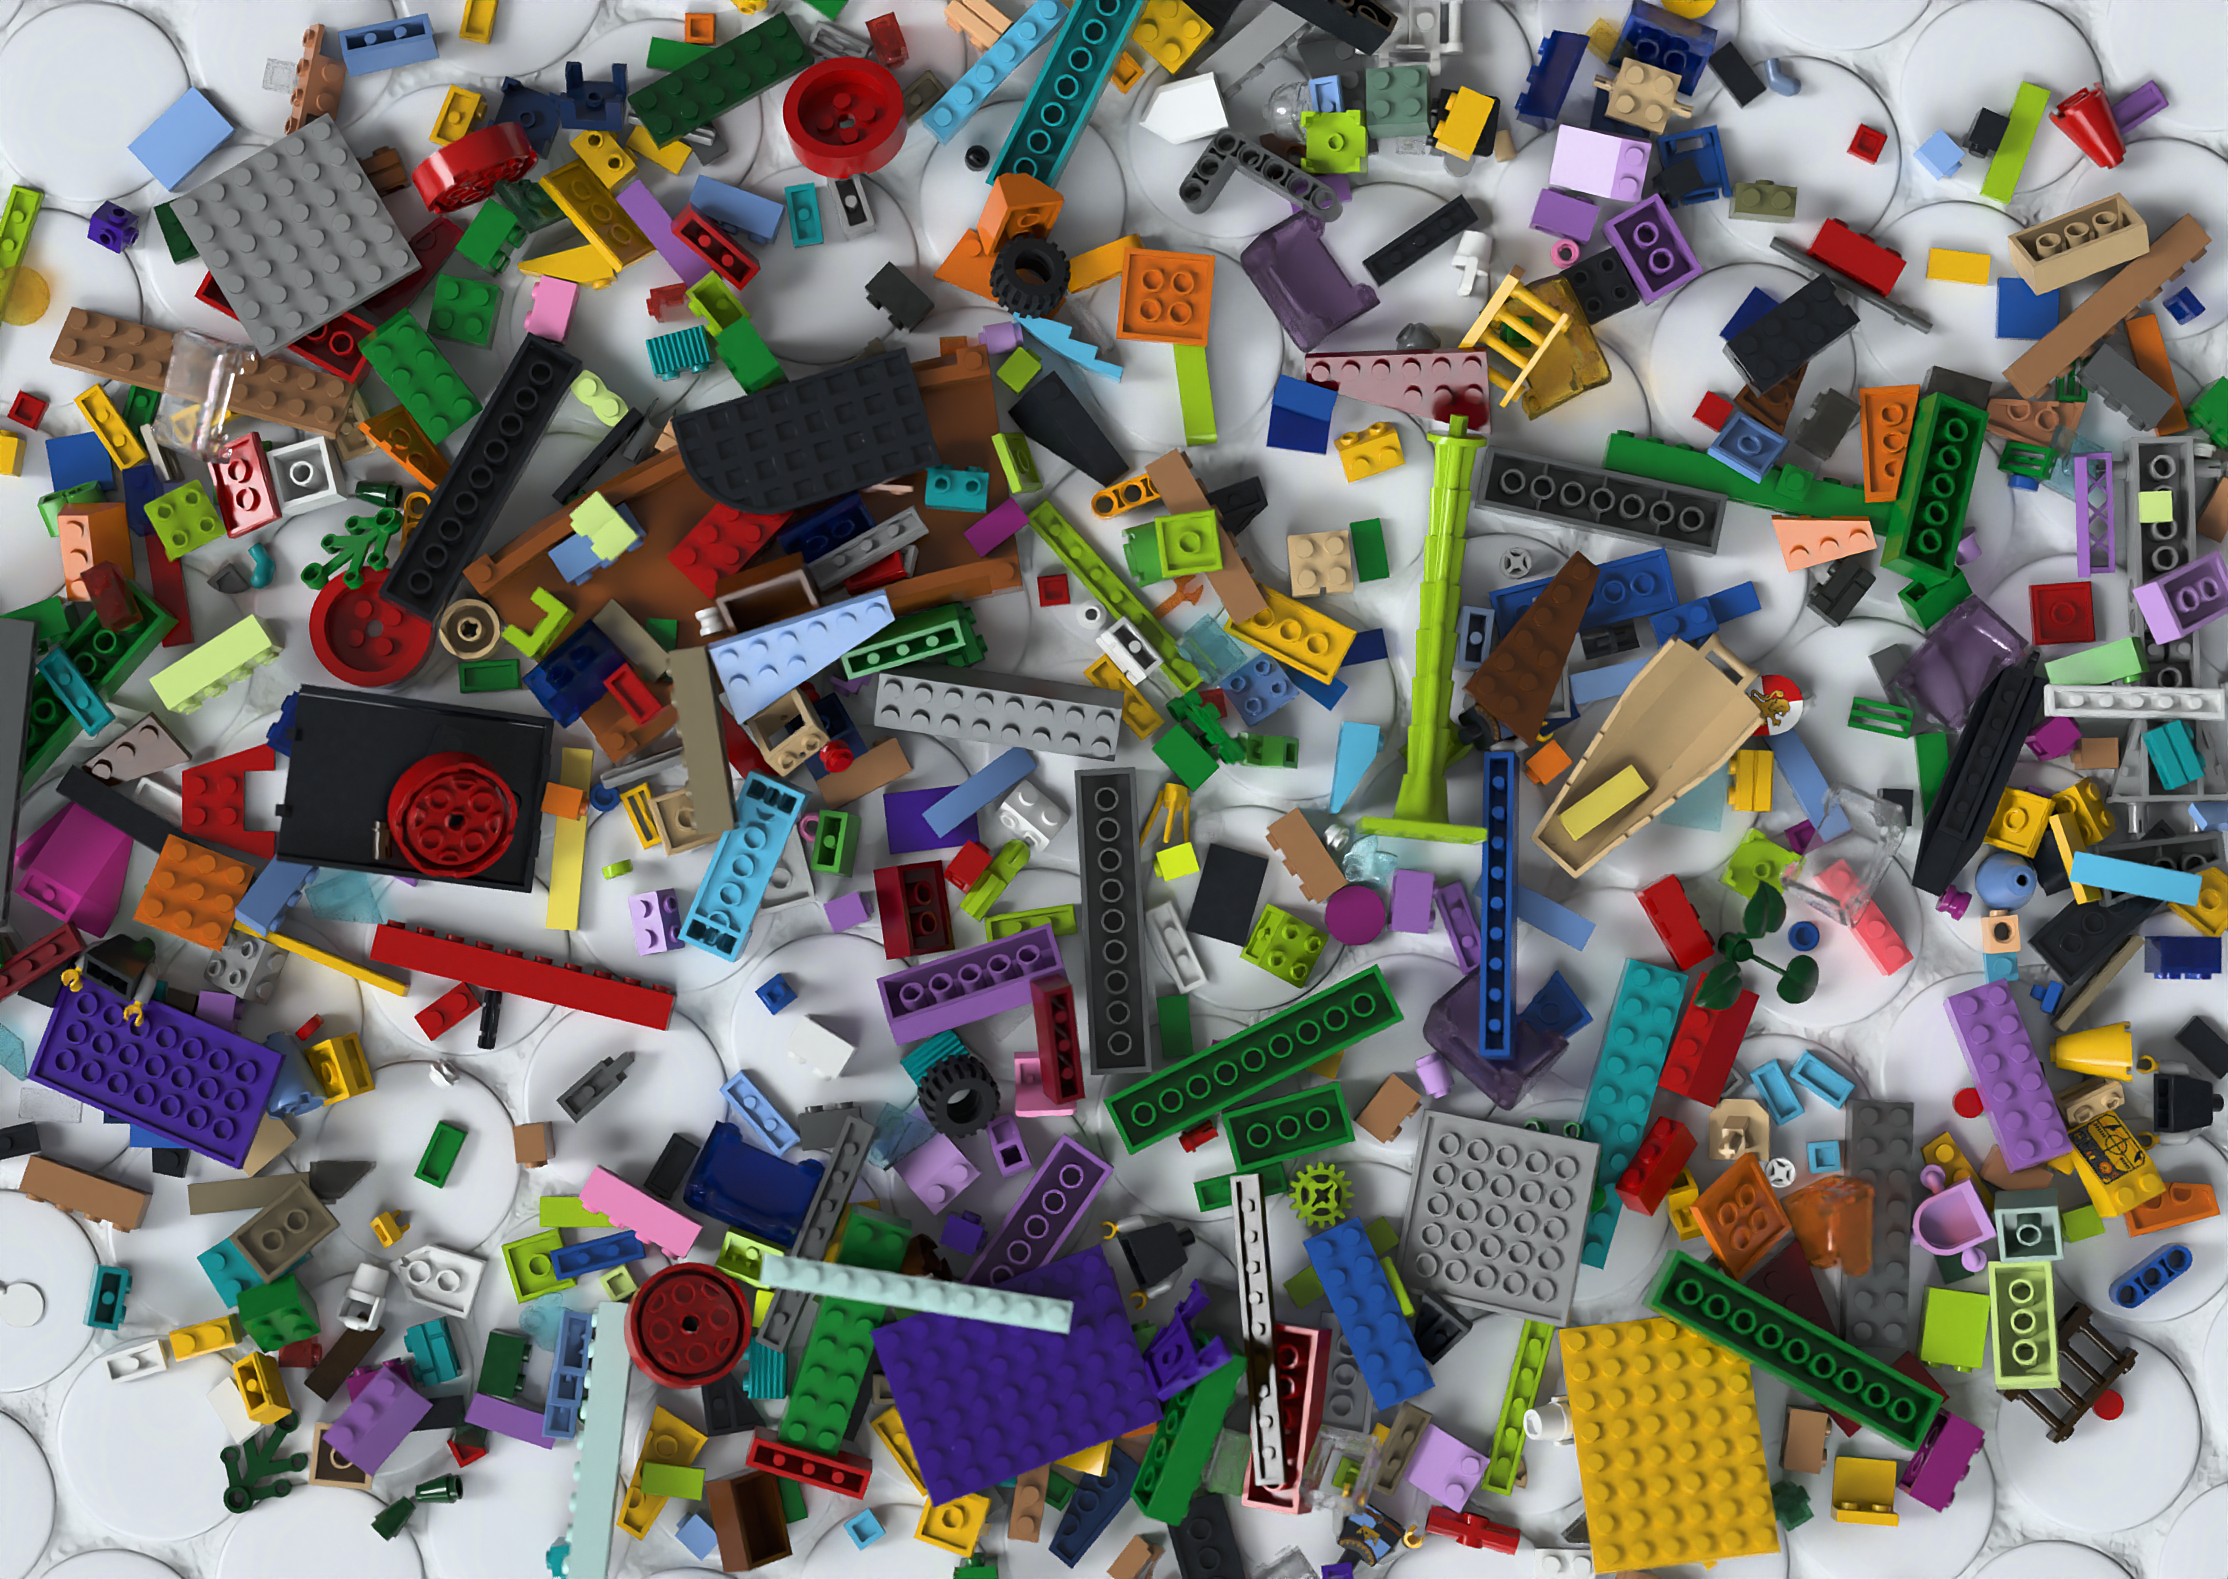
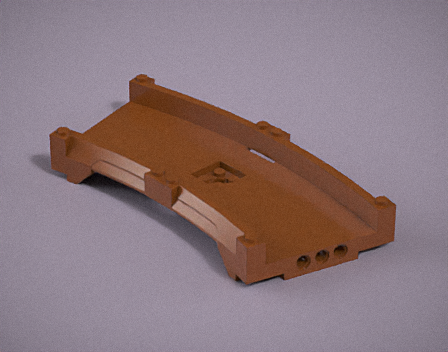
(670, 505)

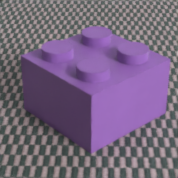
(1411, 901)

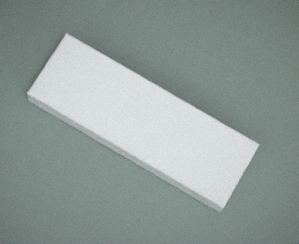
(1176, 947)

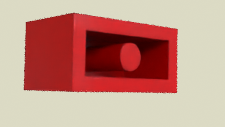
(968, 865)

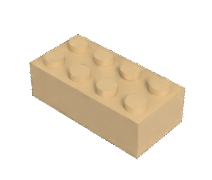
(2078, 244)

